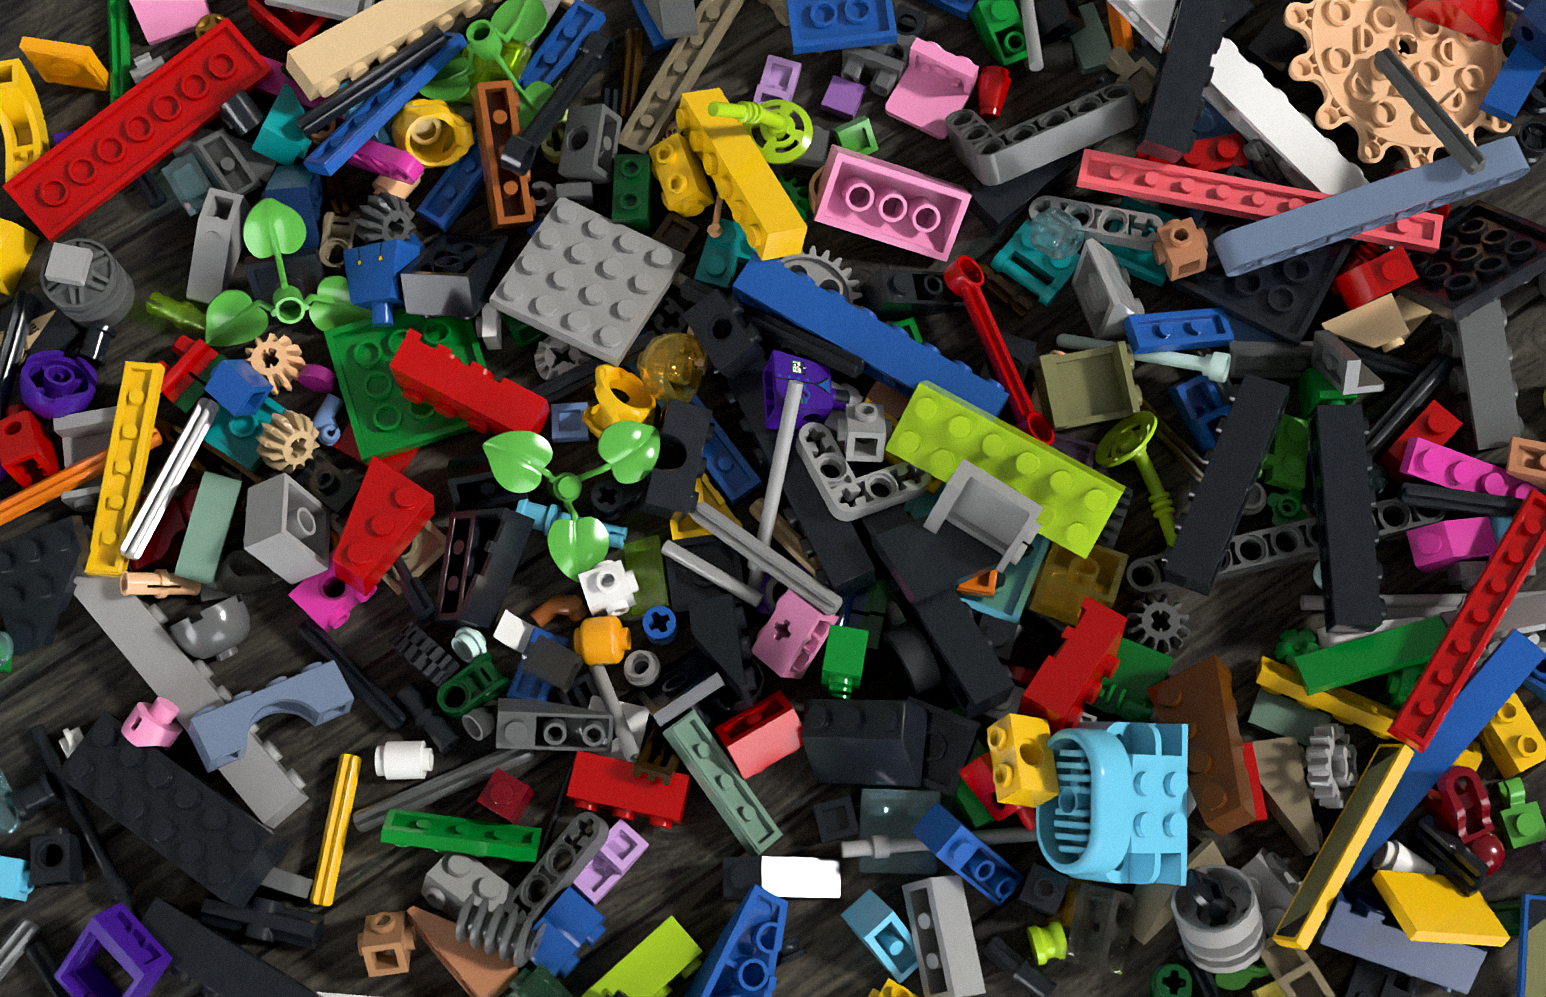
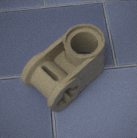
(336, 237)

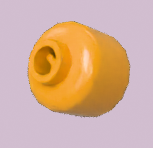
(602, 640)

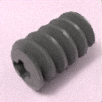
(498, 932)

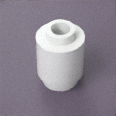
(403, 760)

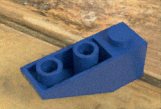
(967, 854)

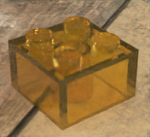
(1071, 578)

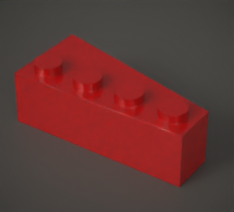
(465, 390)

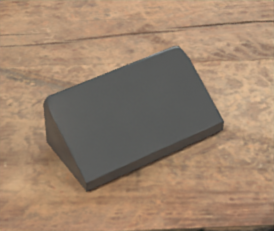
(225, 164)

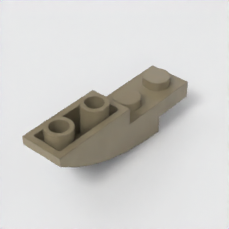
(1294, 971)

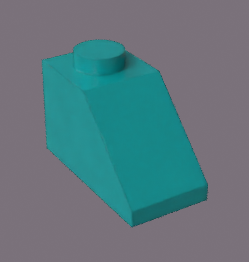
(280, 135)

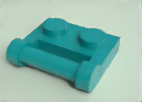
(1056, 271)

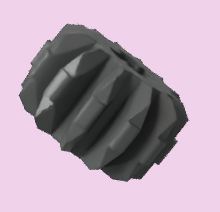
(384, 219)
(1149, 612)

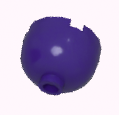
(56, 384)

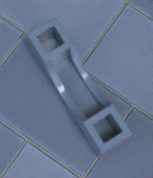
(314, 695)

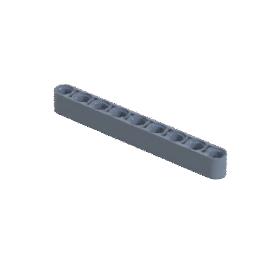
(1366, 208)

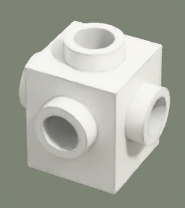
(609, 588)

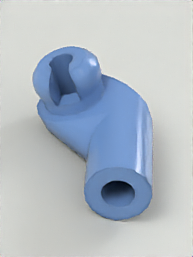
(326, 422)

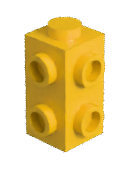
(680, 176)

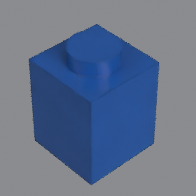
(238, 387)

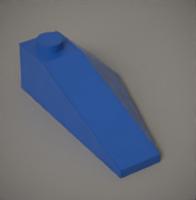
(746, 951)

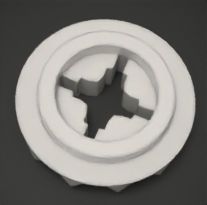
(546, 360)

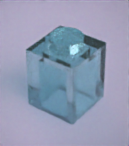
(188, 182)

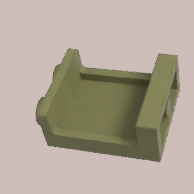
(1087, 386)

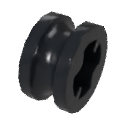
(790, 951)

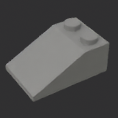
(1104, 291)

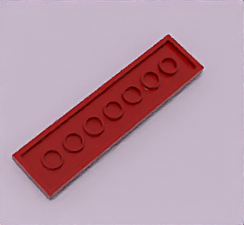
(137, 130)

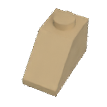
(1371, 325)

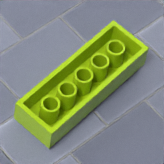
(944, 430)

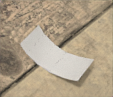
(513, 632)

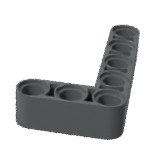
(1043, 139)

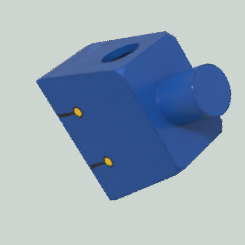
(376, 278)

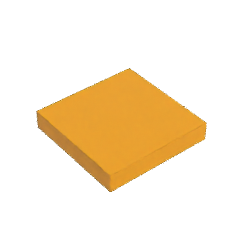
(66, 63)

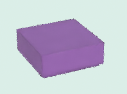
(843, 98)

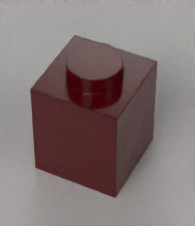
(506, 796)

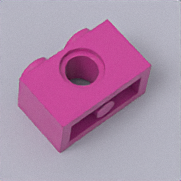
(315, 598)

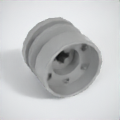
(1224, 943)

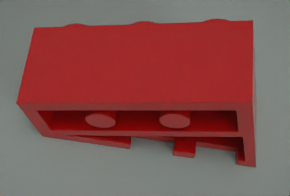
(380, 525)
(1076, 668)

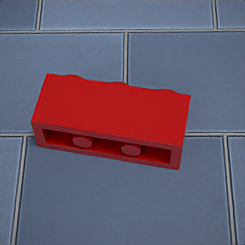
(610, 785)

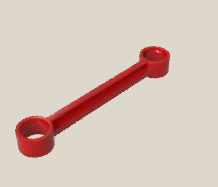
(964, 280)

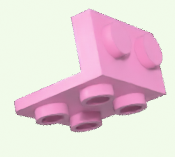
(932, 88)

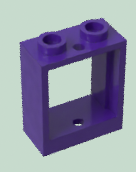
(127, 942)

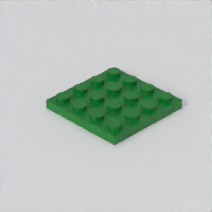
(377, 411)

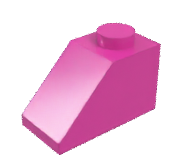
(1451, 542)

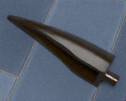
(214, 461)

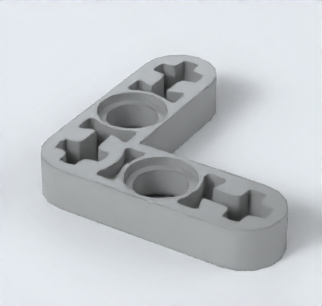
(847, 484)

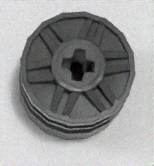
(106, 293)

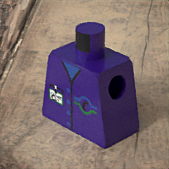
(817, 394)

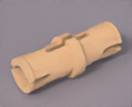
(157, 584)

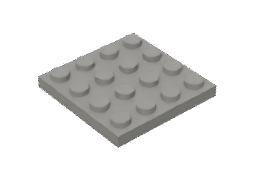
(587, 281)

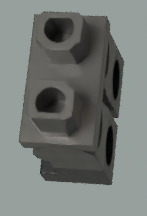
(885, 61)

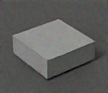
(68, 264)

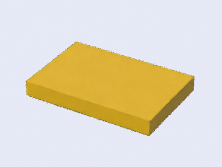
(1437, 911)

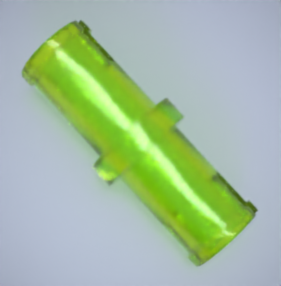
(181, 314)

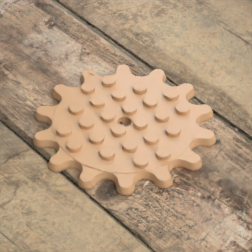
(1341, 58)

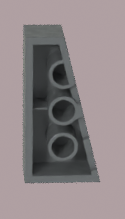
(1481, 377)

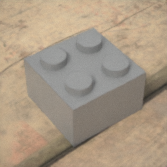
(287, 529)

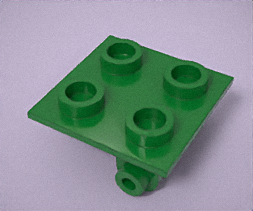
(1127, 689)

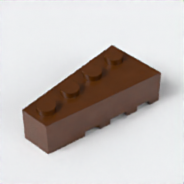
(1215, 748)

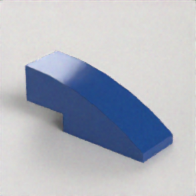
(1199, 408)

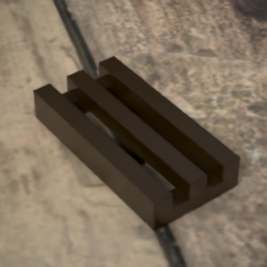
(656, 769)

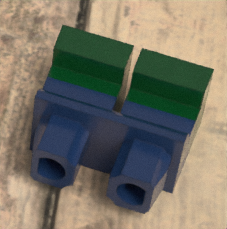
(866, 611)

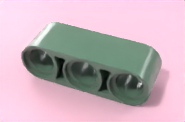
(208, 528)

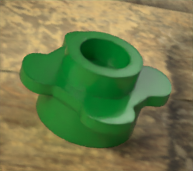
(1277, 502)

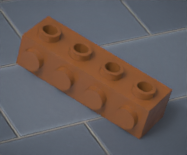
(496, 121)

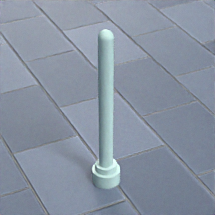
(1214, 366)

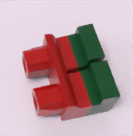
(195, 364)

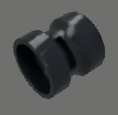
(1532, 141)

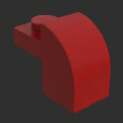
(1375, 278)

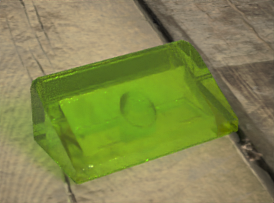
(648, 568)

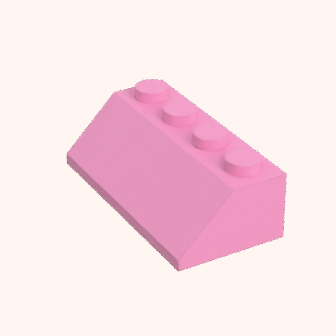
(890, 203)

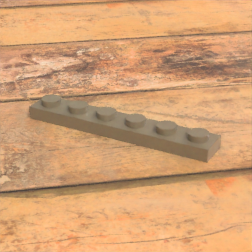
(677, 77)

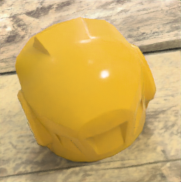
(432, 132)
(610, 409)

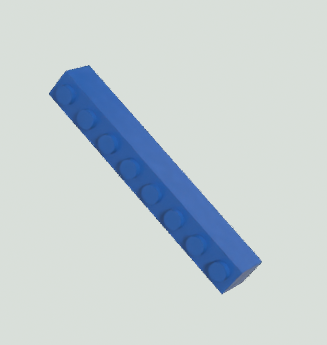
(886, 349)

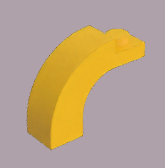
(20, 118)

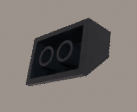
(865, 741)

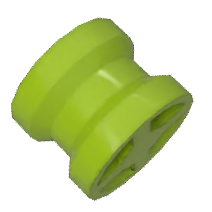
(1047, 942)

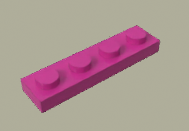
(1458, 471)

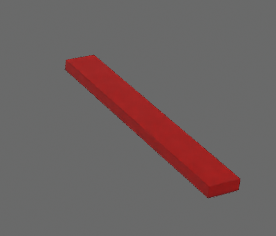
(1472, 625)

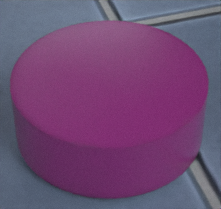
(317, 378)

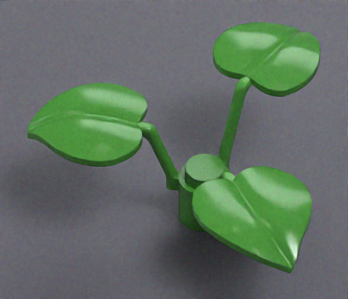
(513, 19)
(269, 231)
(520, 461)

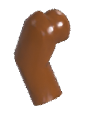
(559, 605)

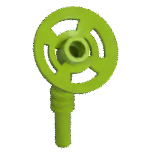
(773, 124)
(1134, 448)

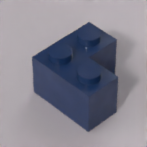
(303, 193)

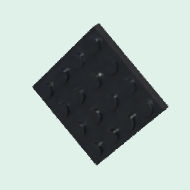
(1477, 261)
(1272, 298)

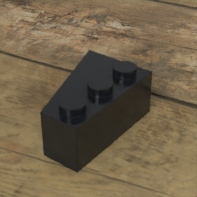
(479, 565)

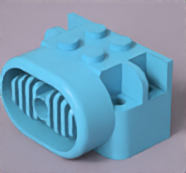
(1118, 803)

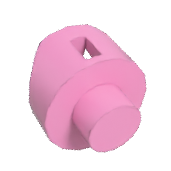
(157, 724)

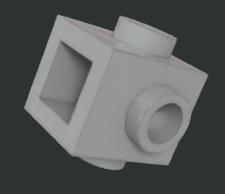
(864, 432)

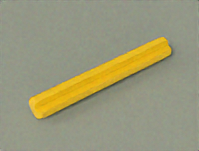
(335, 830)

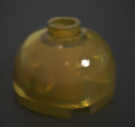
(670, 366)

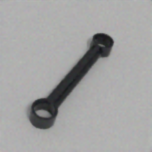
(521, 149)

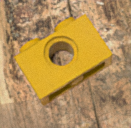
(1513, 739)
(1021, 761)

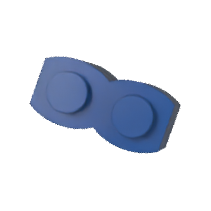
(569, 927)

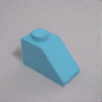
(883, 934)

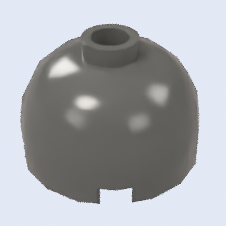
(214, 630)

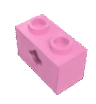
(792, 636)

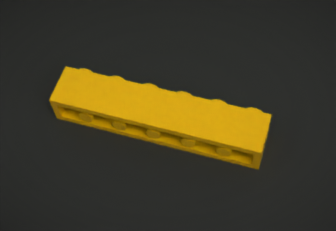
(742, 177)

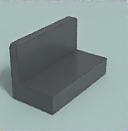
(1342, 366)

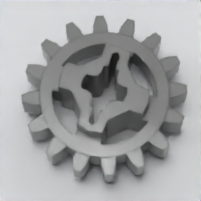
(1331, 765)

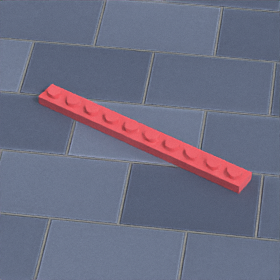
(1233, 196)

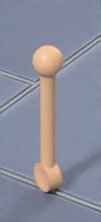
(715, 229)

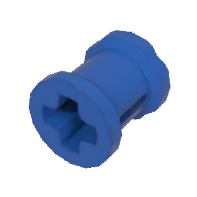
(667, 617)

